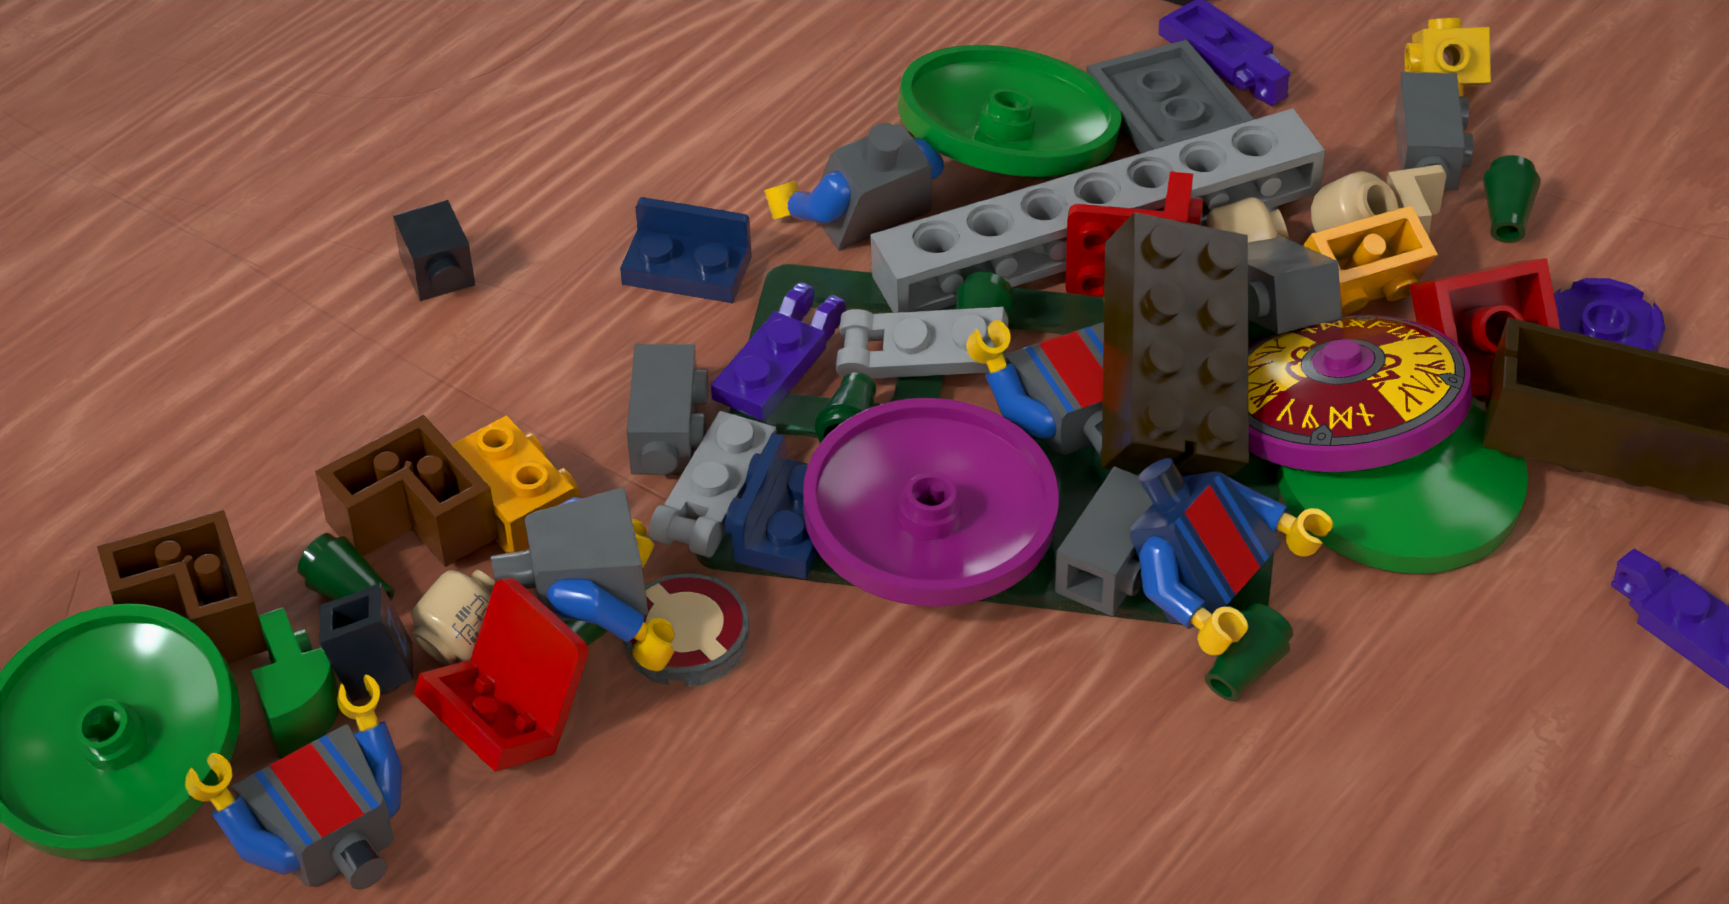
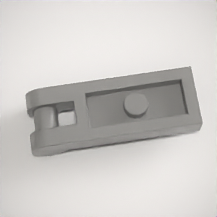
(914, 342)
(710, 484)

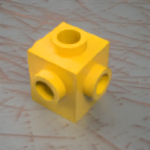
(1465, 48)

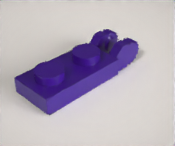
(778, 354)

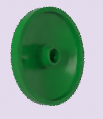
(1008, 110)
(1421, 511)
(106, 727)

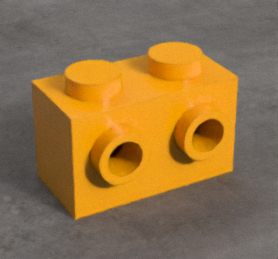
(1376, 256)
(518, 477)

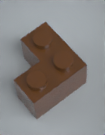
(405, 485)
(193, 573)

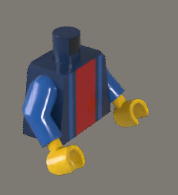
(1207, 542)

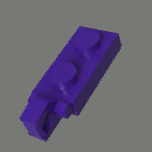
(1228, 49)
(1677, 612)

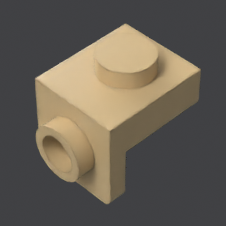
(1421, 189)

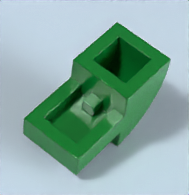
(297, 687)

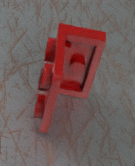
(1094, 224)
(515, 687)

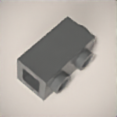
(1432, 124)
(663, 408)
(1097, 557)

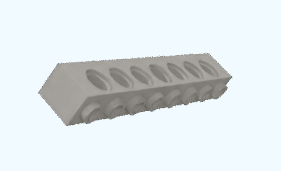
(1026, 230)

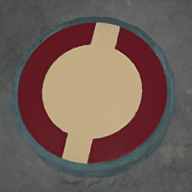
(707, 626)

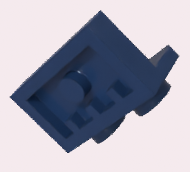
(688, 250)
(769, 517)

